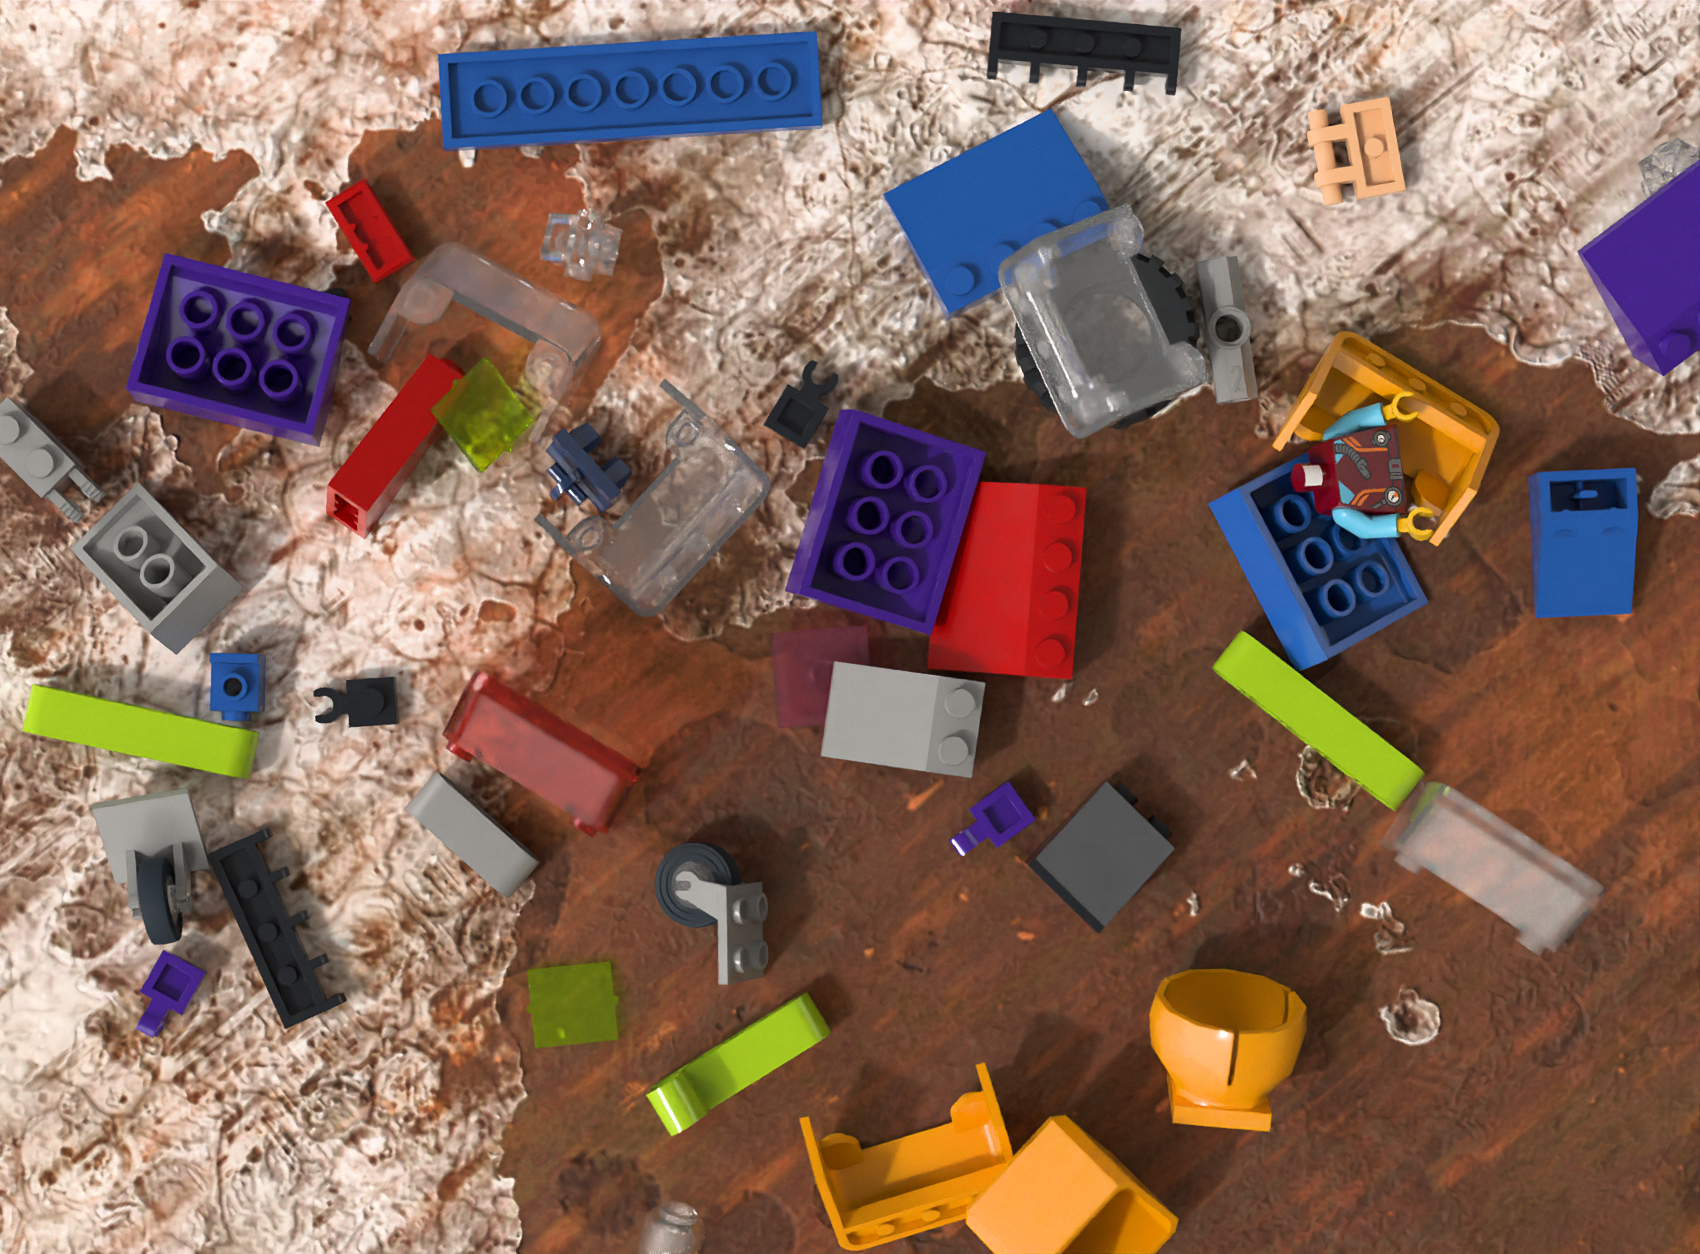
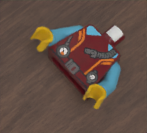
(1360, 474)

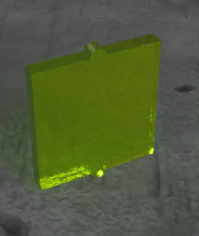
(482, 415)
(572, 1004)

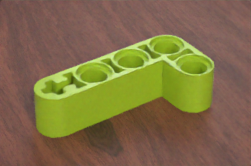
(737, 1063)

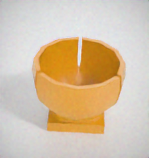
(1225, 1044)

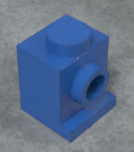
(250, 671)

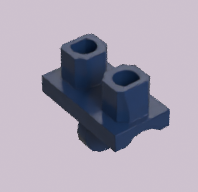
(579, 474)

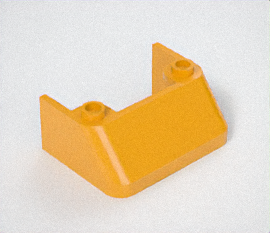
(1440, 448)
(912, 1179)

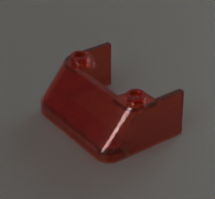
(543, 753)

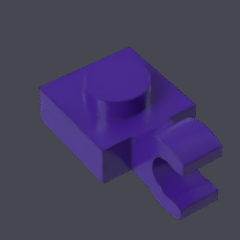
(997, 817)
(170, 986)

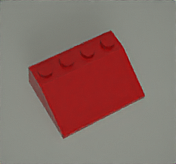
(1013, 584)

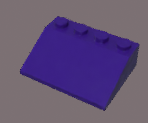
(1651, 273)
(240, 350)
(885, 521)

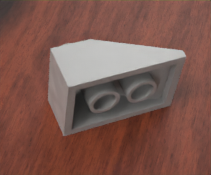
(157, 569)
(903, 719)

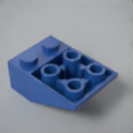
(1583, 541)

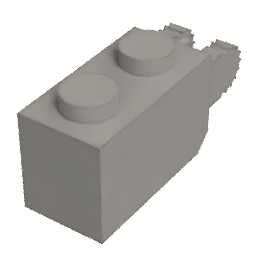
(42, 458)

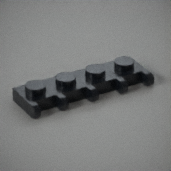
(1084, 47)
(271, 930)

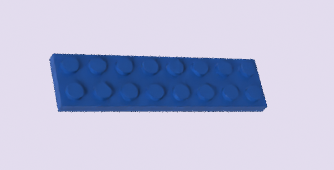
(630, 91)

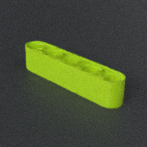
(1318, 720)
(140, 731)

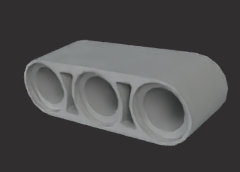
(472, 834)

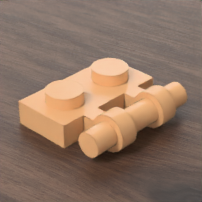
(1370, 147)

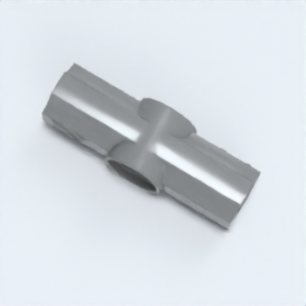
(1223, 299)

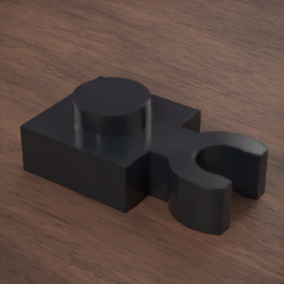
(799, 412)
(366, 702)

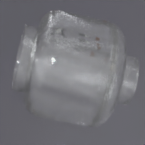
(672, 1230)

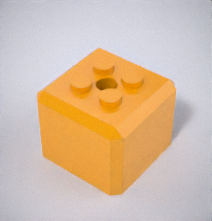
(1068, 1199)

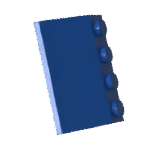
(990, 205)
(1311, 574)

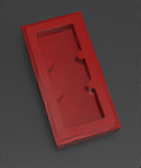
(370, 231)

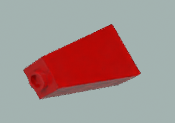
(391, 448)

